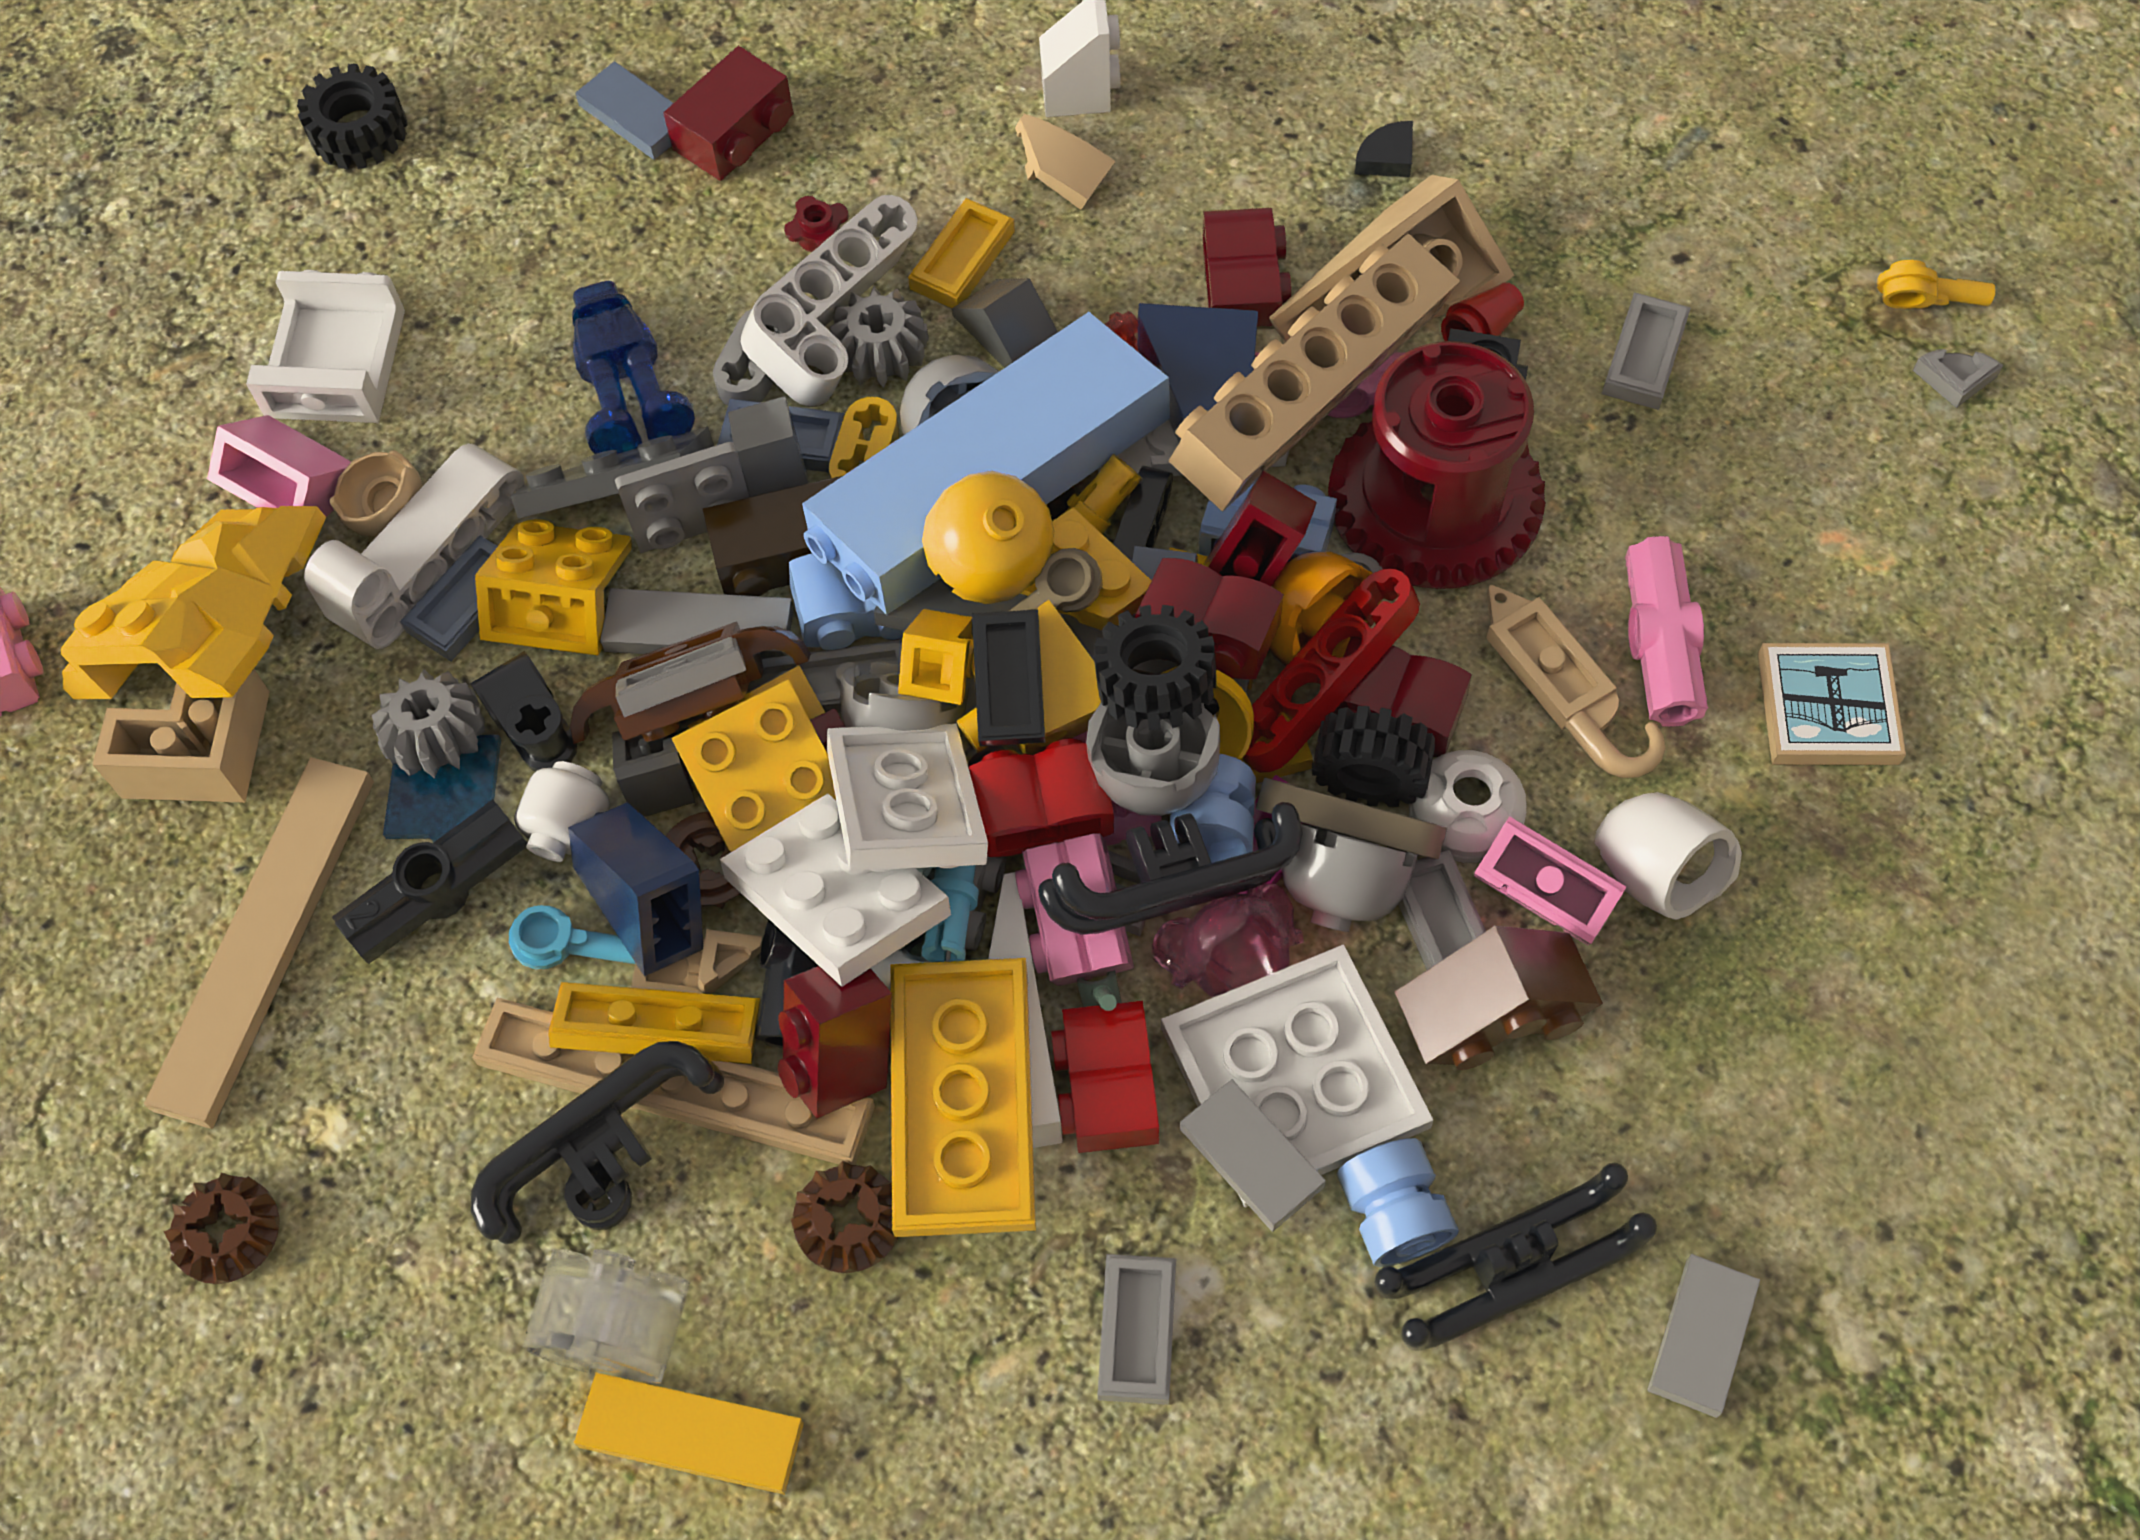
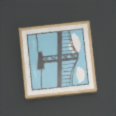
(1831, 704)

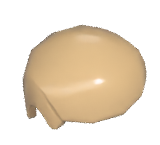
(374, 491)

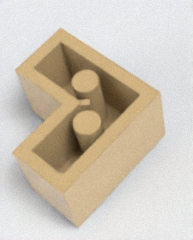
(184, 753)

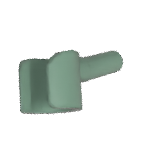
(1101, 992)

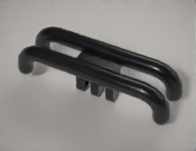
(1171, 875)
(585, 1134)
(1516, 1261)

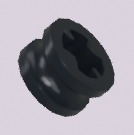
(607, 1217)

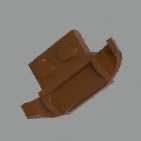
(709, 700)

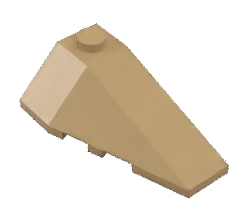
(1438, 218)

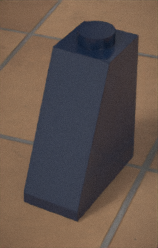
(1196, 351)
(640, 885)

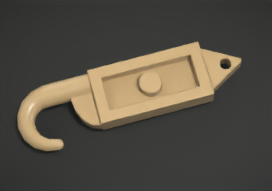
(1564, 680)

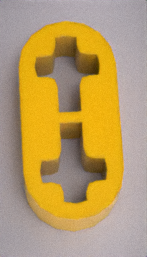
(850, 443)

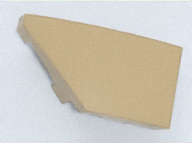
(1062, 160)
(706, 970)

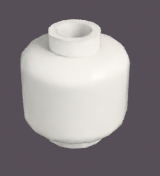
(553, 803)

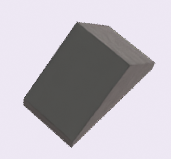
(1006, 318)
(768, 447)
(651, 774)

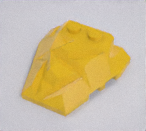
(197, 612)

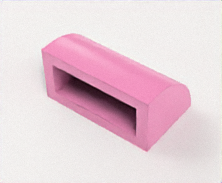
(274, 465)

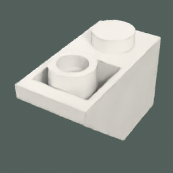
(1078, 61)

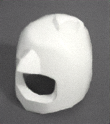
(1650, 843)

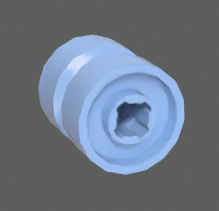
(1225, 810)
(1394, 1194)

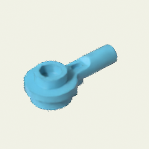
(546, 937)

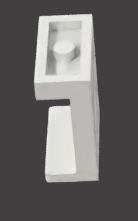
(330, 348)

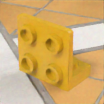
(549, 586)
(756, 763)

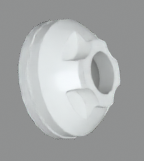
(1470, 827)

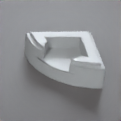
(1957, 374)

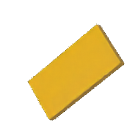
(961, 1098)

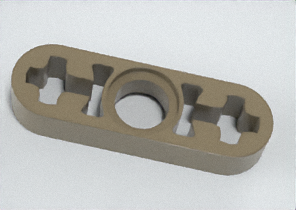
(1355, 818)

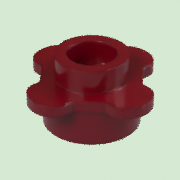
(815, 222)

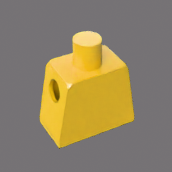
(1067, 684)

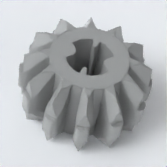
(881, 335)
(428, 723)

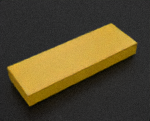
(636, 1018)
(689, 1433)

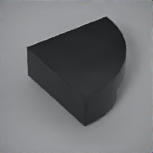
(1387, 151)

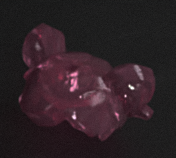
(1229, 941)

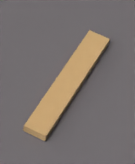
(259, 944)
(747, 1106)

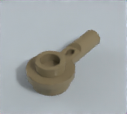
(1068, 580)

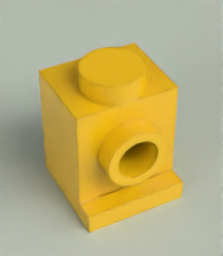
(937, 657)

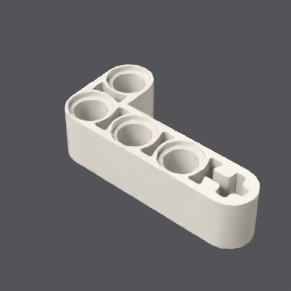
(824, 274)
(383, 583)

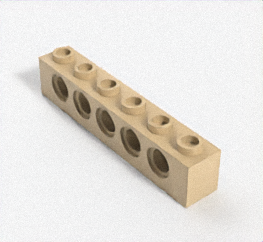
(1311, 371)

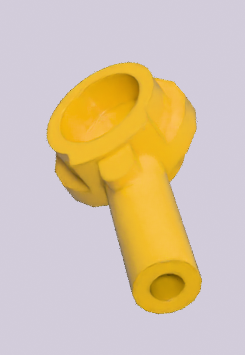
(1914, 285)

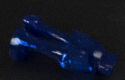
(614, 345)

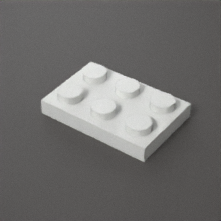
(905, 798)
(835, 915)

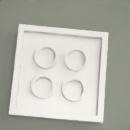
(1307, 1055)

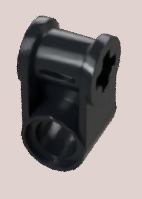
(526, 712)

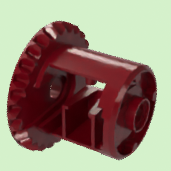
(1450, 421)

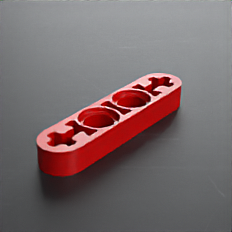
(1335, 674)

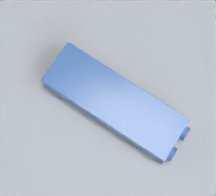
(1037, 419)

